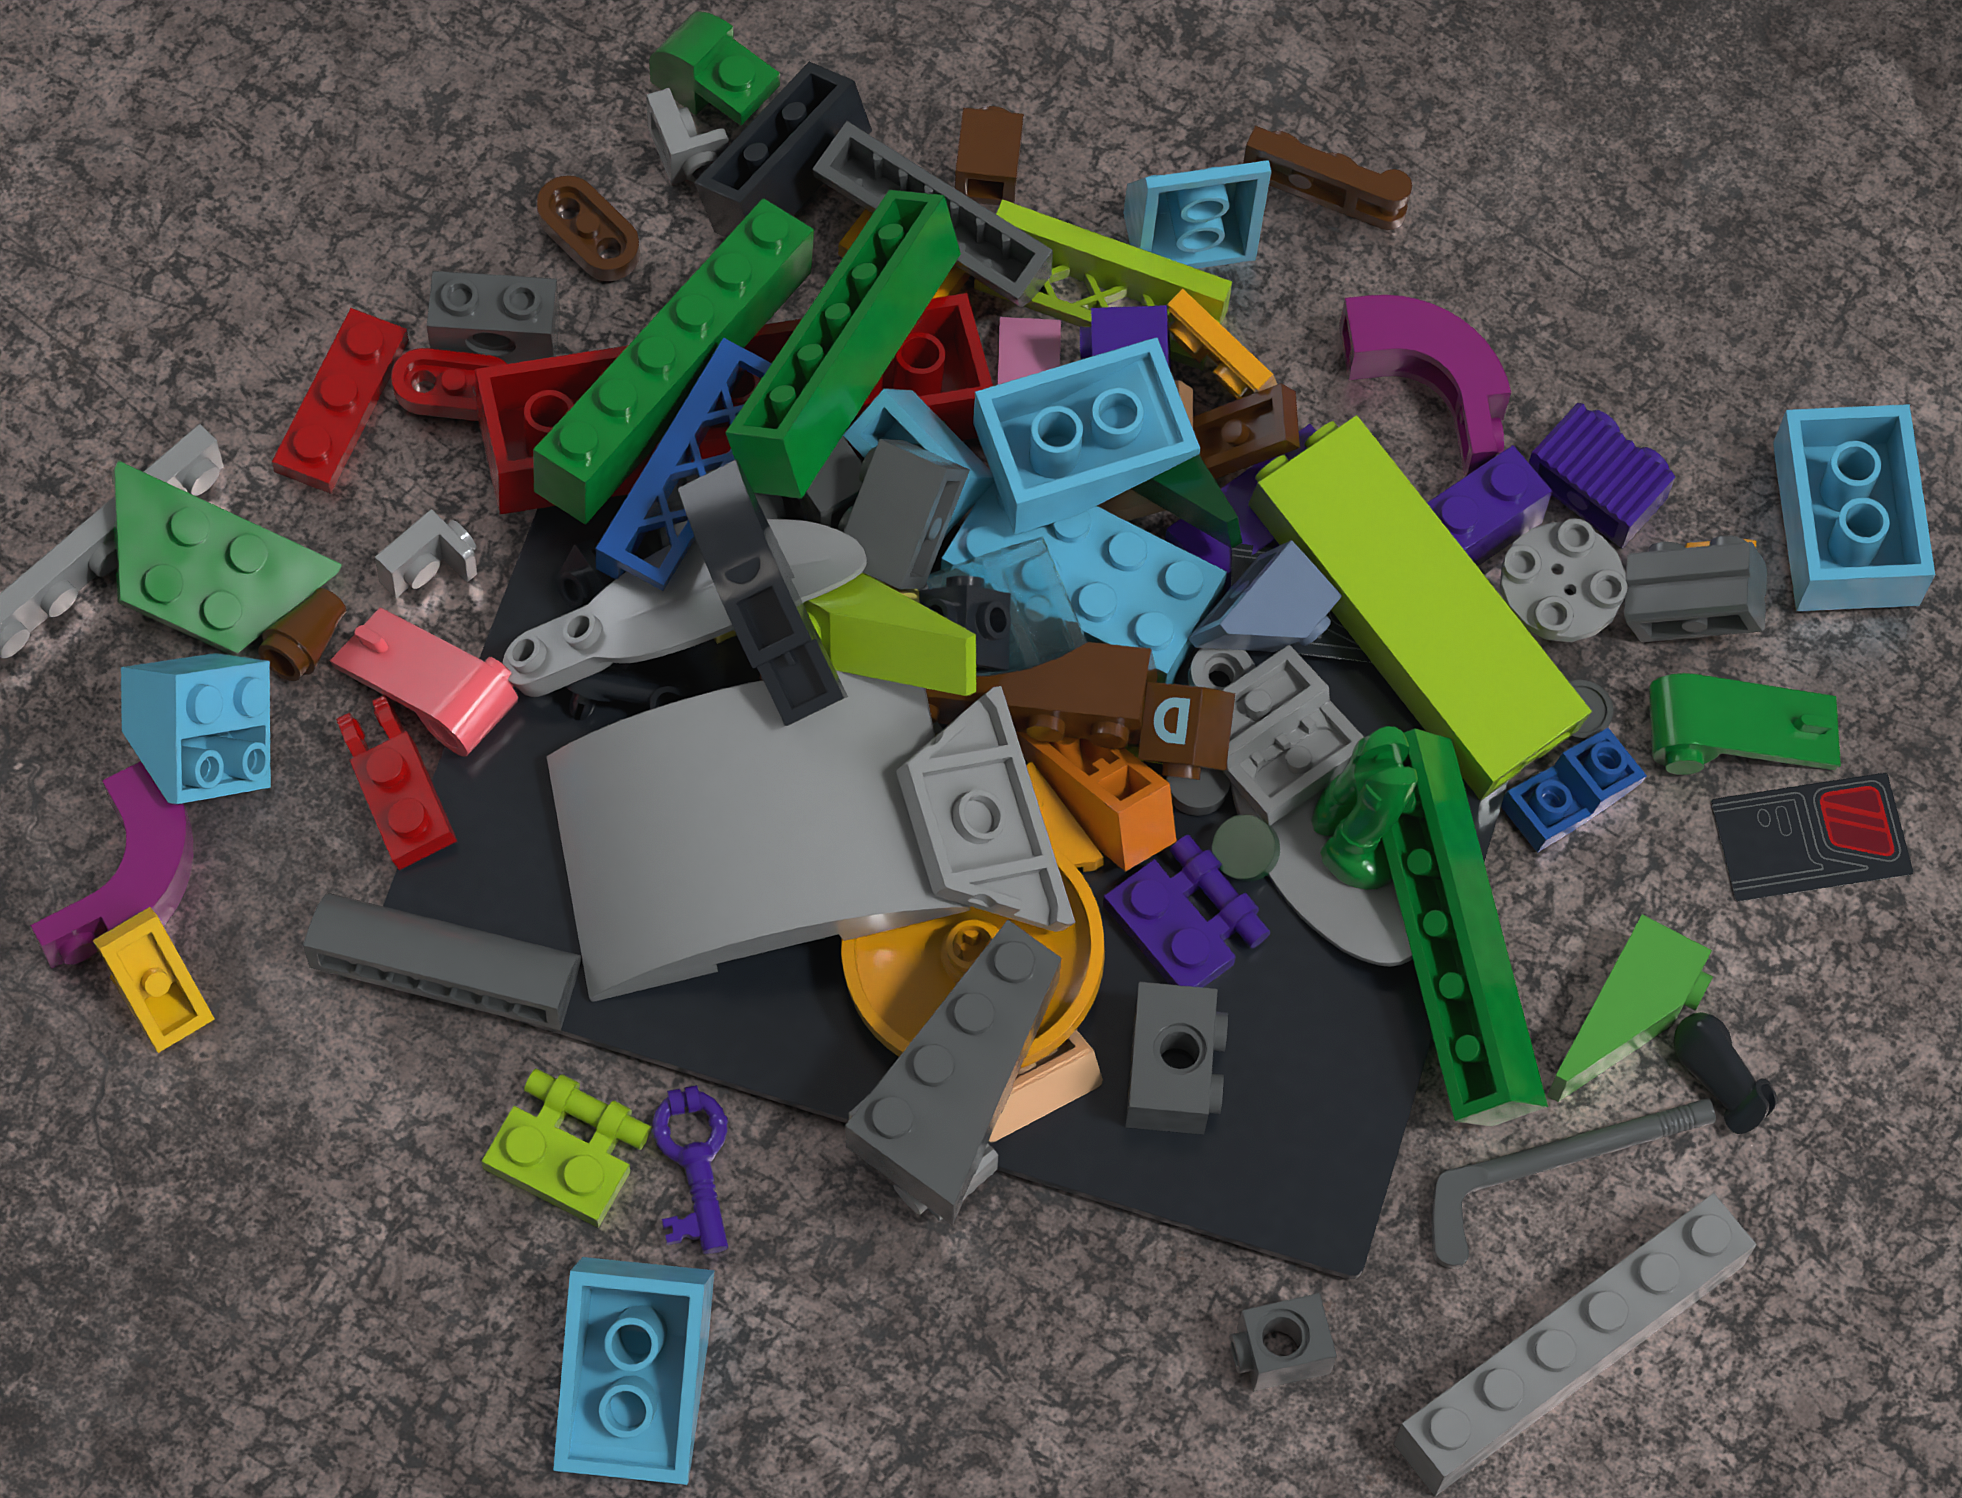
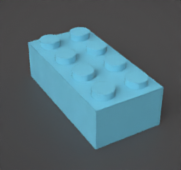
(1117, 576)

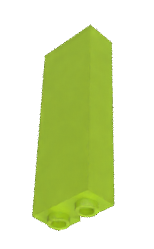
(1419, 604)

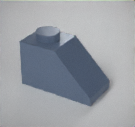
(1270, 605)

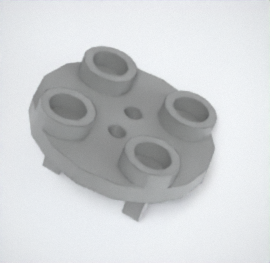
(1587, 568)

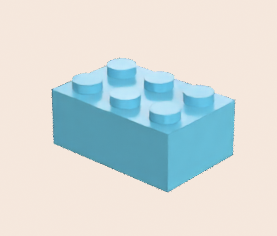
(1853, 508)

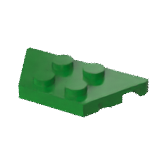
(204, 564)

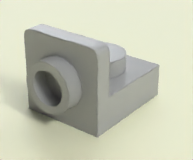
(676, 139)
(418, 551)

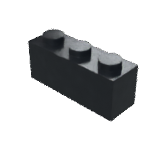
(781, 148)

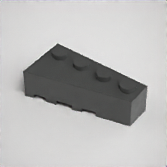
(950, 1084)

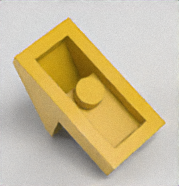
(153, 980)

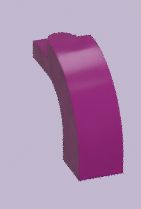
(1439, 350)
(150, 874)

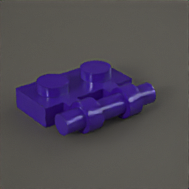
(1168, 926)

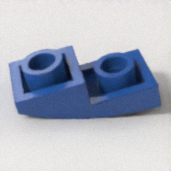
(1573, 790)

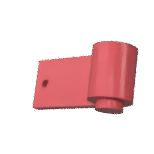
(445, 686)

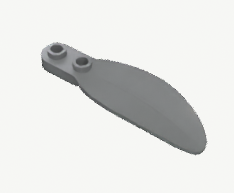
(640, 622)
(1351, 918)

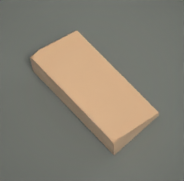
(1049, 1084)

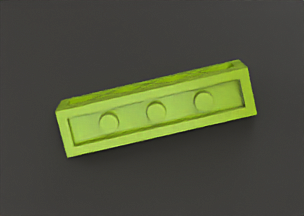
(1114, 267)

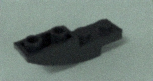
(759, 593)

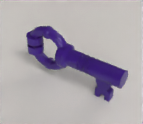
(696, 1158)

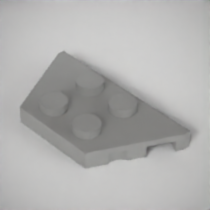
(983, 820)

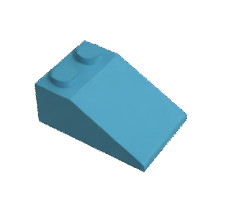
(1199, 214)
(1082, 433)
(632, 1369)

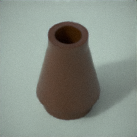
(302, 635)

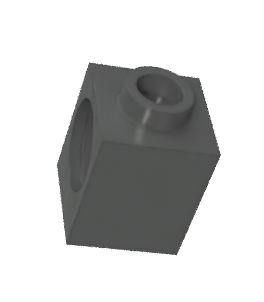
(1299, 1318)

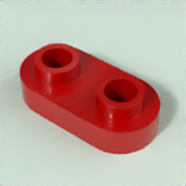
(450, 373)

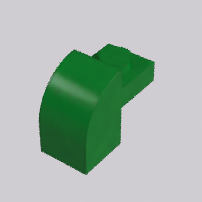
(709, 66)

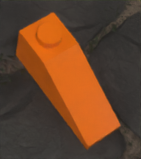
(1109, 794)

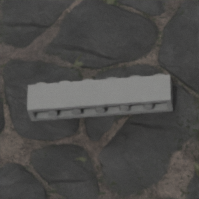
(1573, 1344)

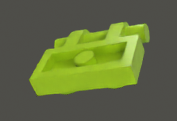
(557, 1165)

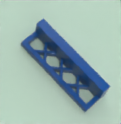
(672, 462)

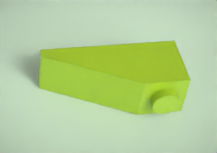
(893, 638)

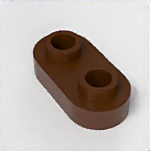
(591, 231)

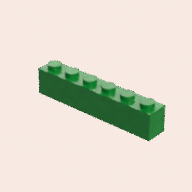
(844, 343)
(650, 380)
(1460, 944)

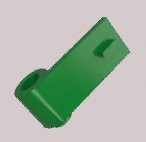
(1708, 715)

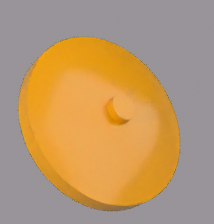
(910, 970)

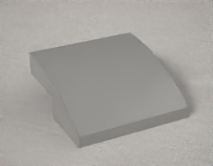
(1285, 736)

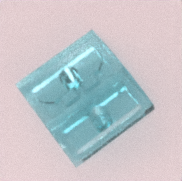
(1040, 608)

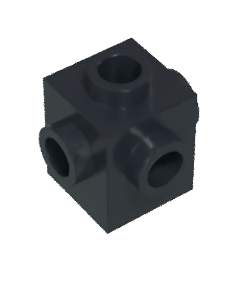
(979, 611)

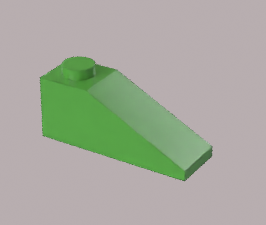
(1637, 1003)

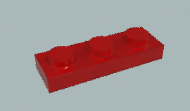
(340, 400)

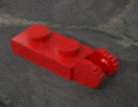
(397, 788)

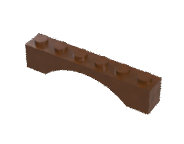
(1082, 695)

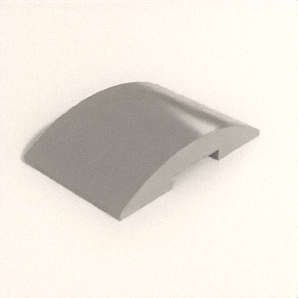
(739, 835)

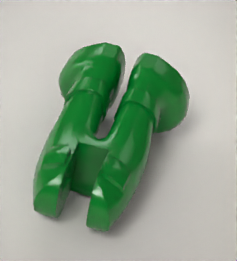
(1363, 807)

